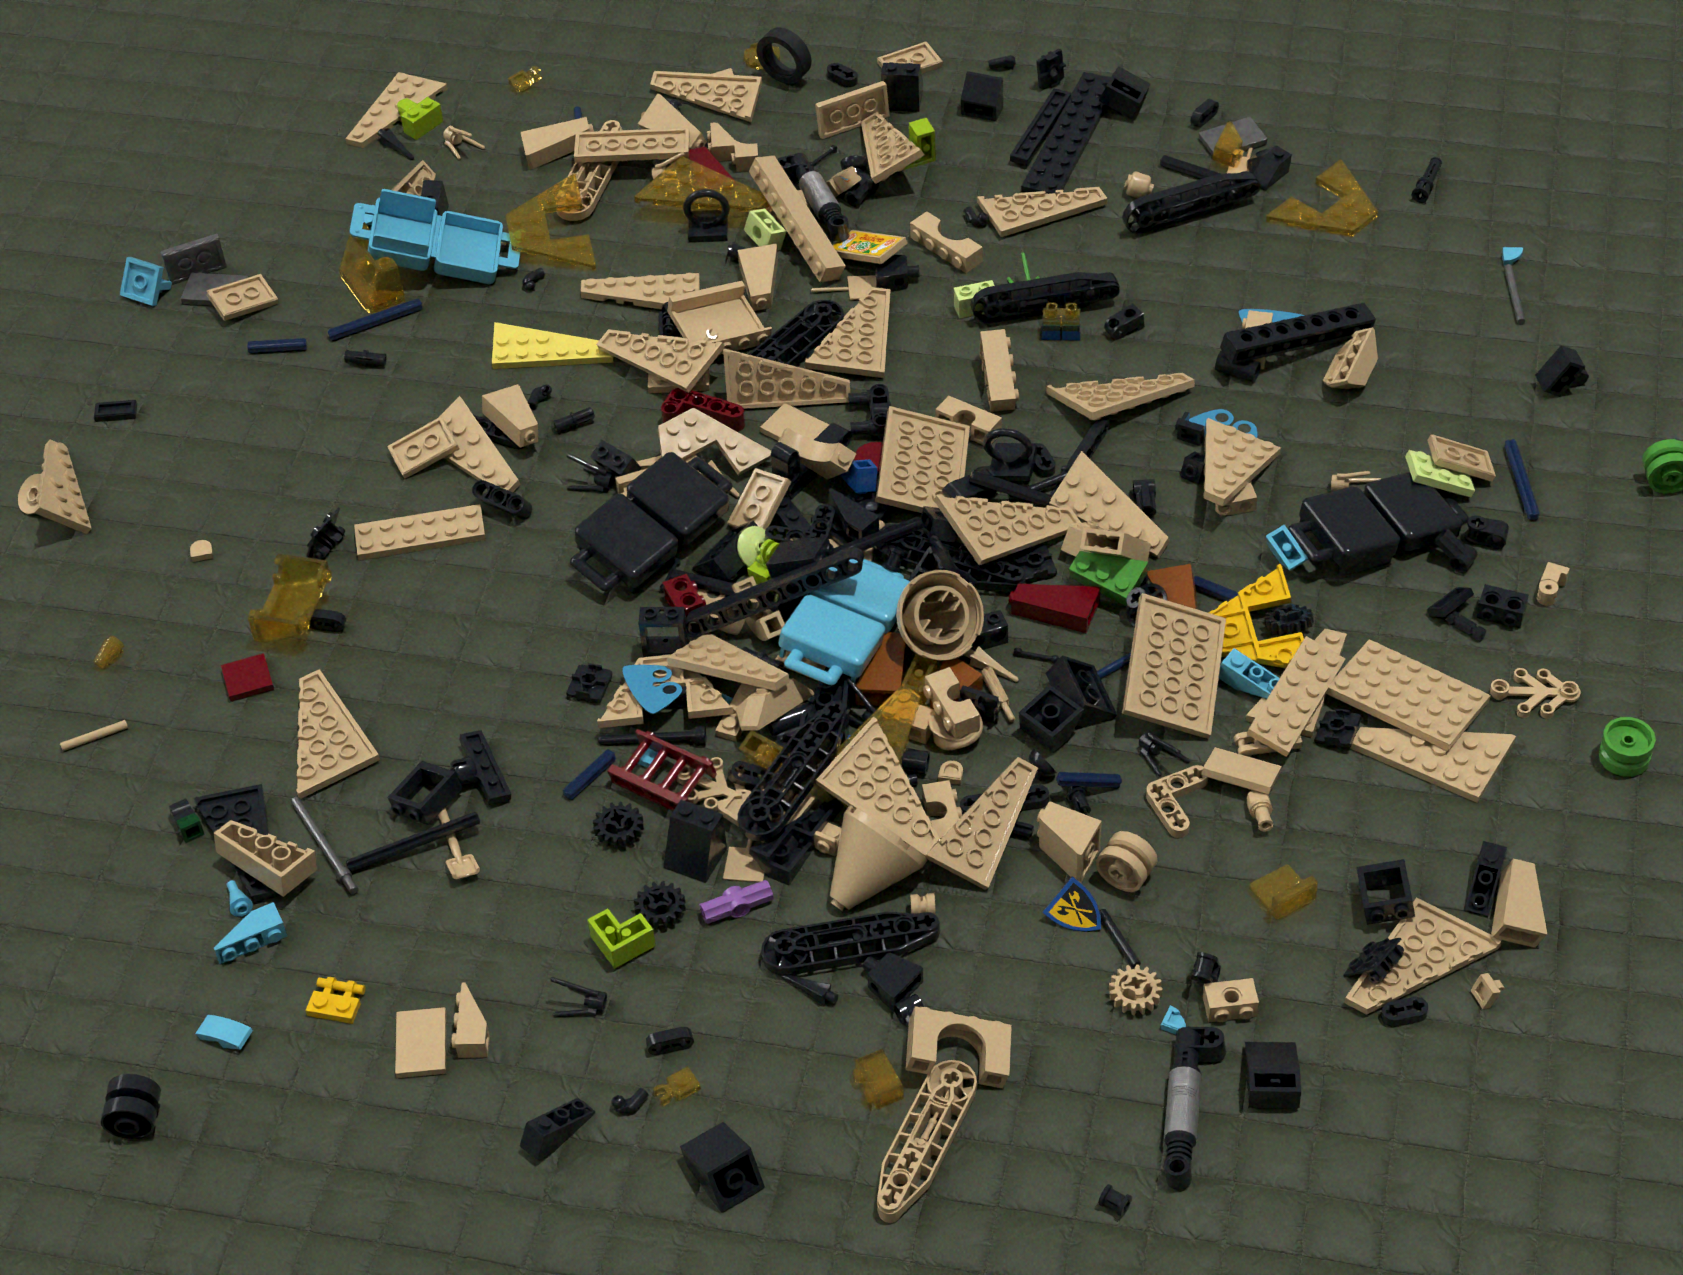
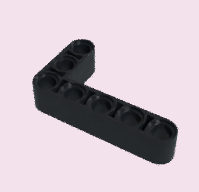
(787, 464)

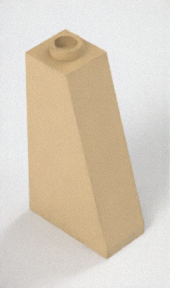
(663, 116)
(552, 141)
(759, 272)
(511, 414)
(1114, 544)
(1519, 906)

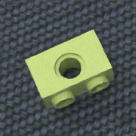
(764, 228)

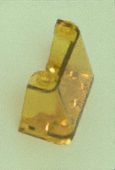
(371, 281)
(291, 600)

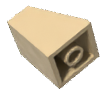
(1069, 838)

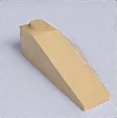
(413, 181)

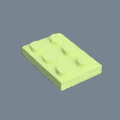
(1427, 473)

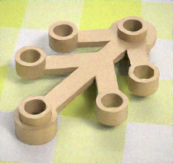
(1562, 691)
(715, 789)

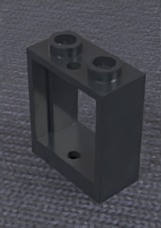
(662, 645)
(446, 788)
(1385, 875)

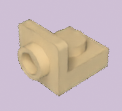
(828, 839)

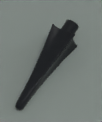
(390, 140)
(817, 990)

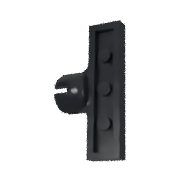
(480, 768)

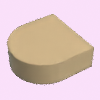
(201, 550)
(951, 771)

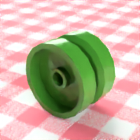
(1664, 466)
(1627, 746)

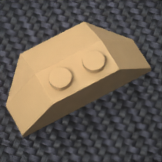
(1353, 361)
(768, 705)

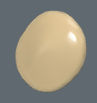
(945, 739)

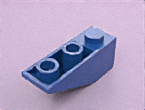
(861, 476)

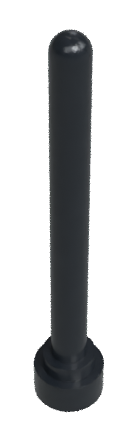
(696, 735)

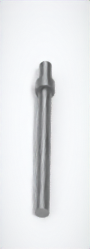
(342, 873)

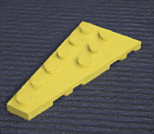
(537, 348)

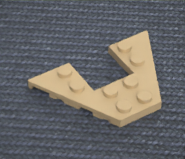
(696, 431)
(701, 696)

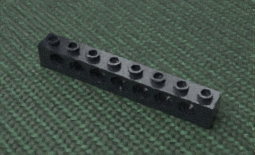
(1296, 333)

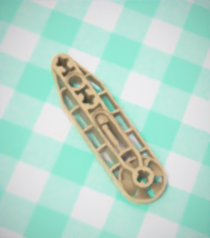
(589, 179)
(942, 1102)

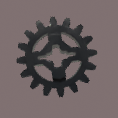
(1288, 619)
(618, 824)
(660, 904)

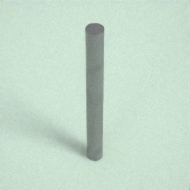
(1514, 294)

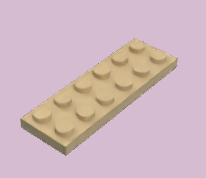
(631, 145)
(419, 532)
(1295, 696)

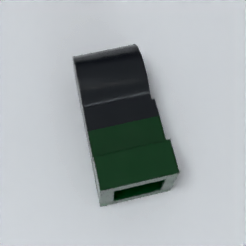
(185, 819)

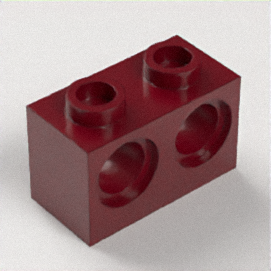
(683, 593)

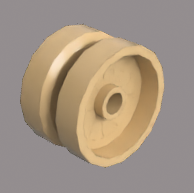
(1126, 861)

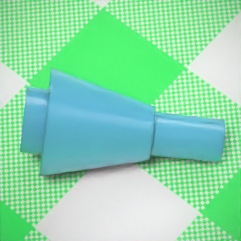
(239, 902)

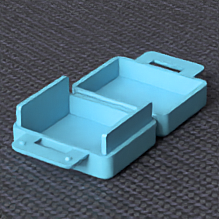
(411, 232)
(842, 623)

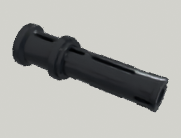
(1433, 167)

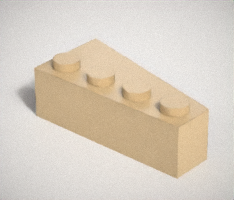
(997, 370)
(264, 857)

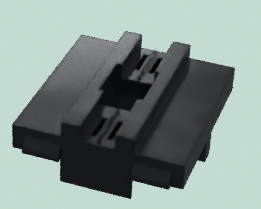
(1050, 69)
(1041, 568)
(582, 689)
(985, 703)
(1331, 734)

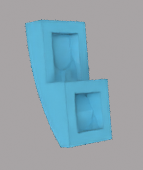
(225, 1031)

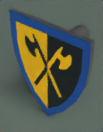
(1074, 908)

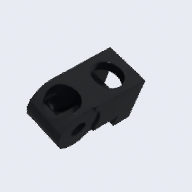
(1124, 322)

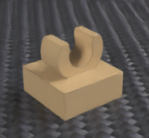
(1486, 990)

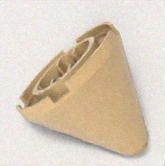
(939, 615)
(869, 860)

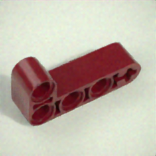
(723, 411)

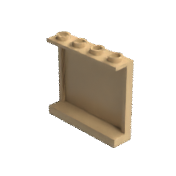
(721, 309)

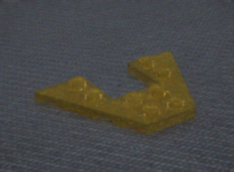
(1344, 217)
(530, 231)

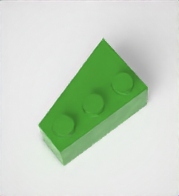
(1111, 573)

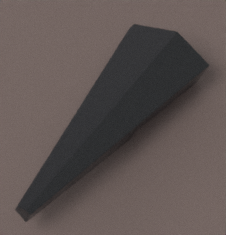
(789, 850)

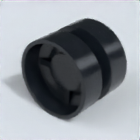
(130, 1106)

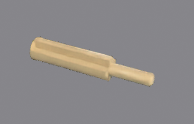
(997, 690)

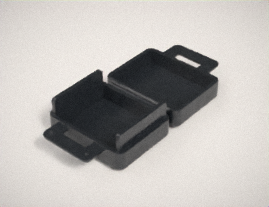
(1369, 525)
(642, 531)

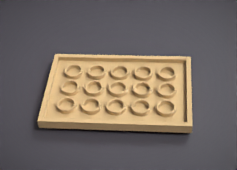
(919, 458)
(1174, 666)
(1408, 694)

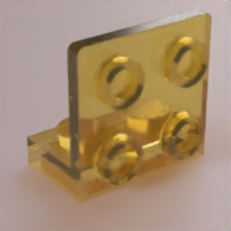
(1284, 891)

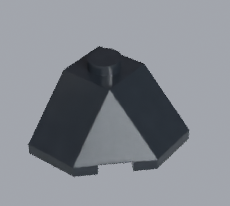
(1269, 165)

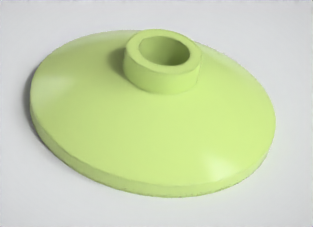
(749, 543)

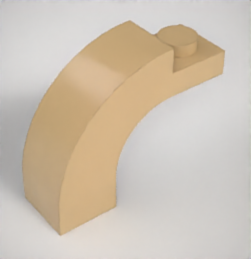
(764, 624)

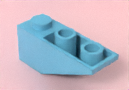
(1247, 675)
(253, 932)

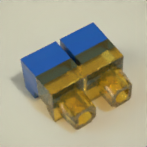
(1067, 318)

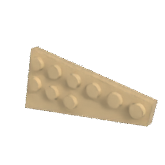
(723, 93)
(1037, 208)
(768, 383)
(981, 834)

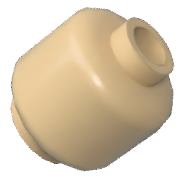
(1138, 185)

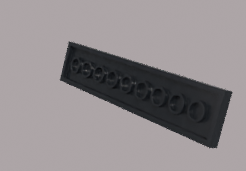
(1068, 136)

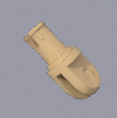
(1260, 809)

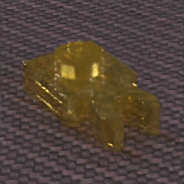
(678, 1084)

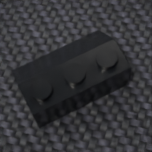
(723, 558)
(1075, 681)

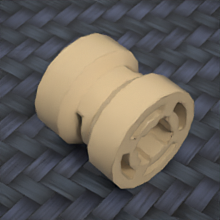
(922, 904)

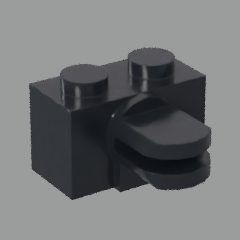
(1562, 371)

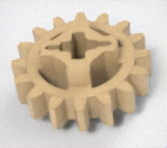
(1135, 989)

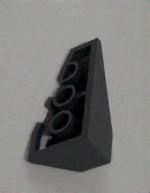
(825, 694)

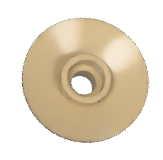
(28, 494)

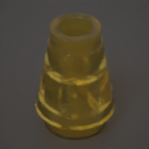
(108, 651)

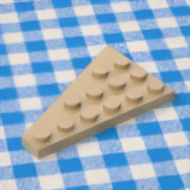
(858, 340)
(1100, 400)
(1232, 460)
(1005, 527)
(328, 737)
(1462, 769)
(875, 783)
(1433, 947)

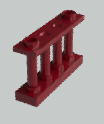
(660, 793)

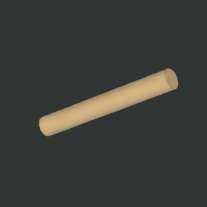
(91, 736)

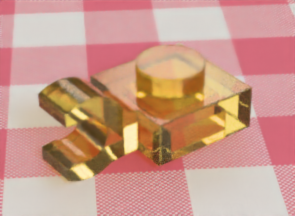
(523, 79)

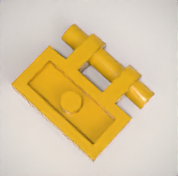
(333, 1006)

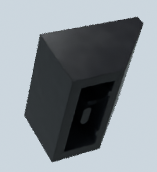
(982, 96)

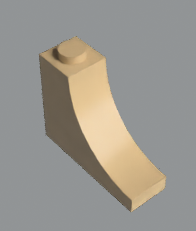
(821, 457)

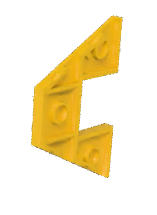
(1239, 629)

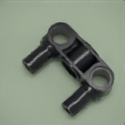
(878, 400)

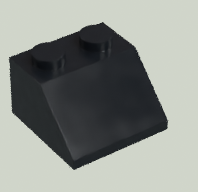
(1050, 718)

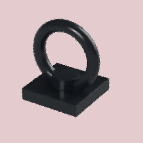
(707, 224)
(1011, 460)

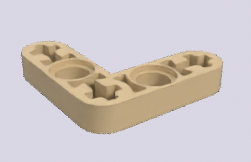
(1168, 796)

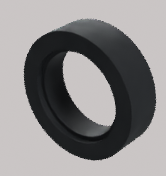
(794, 45)

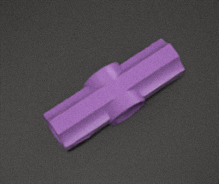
(736, 901)

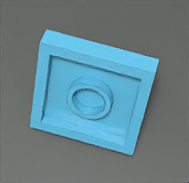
(143, 281)

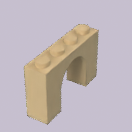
(988, 1037)

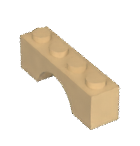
(961, 253)

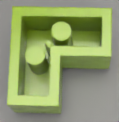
(923, 136)
(622, 940)

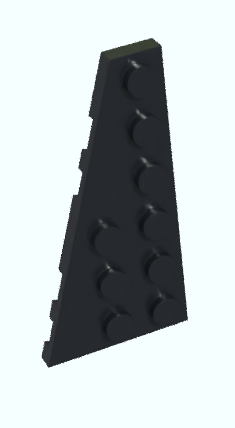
(247, 808)

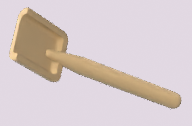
(461, 865)

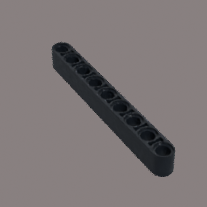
(778, 584)

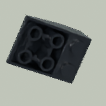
(1124, 92)
(1272, 1075)

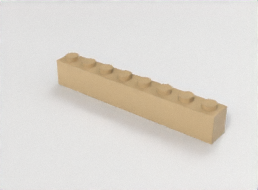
(797, 218)

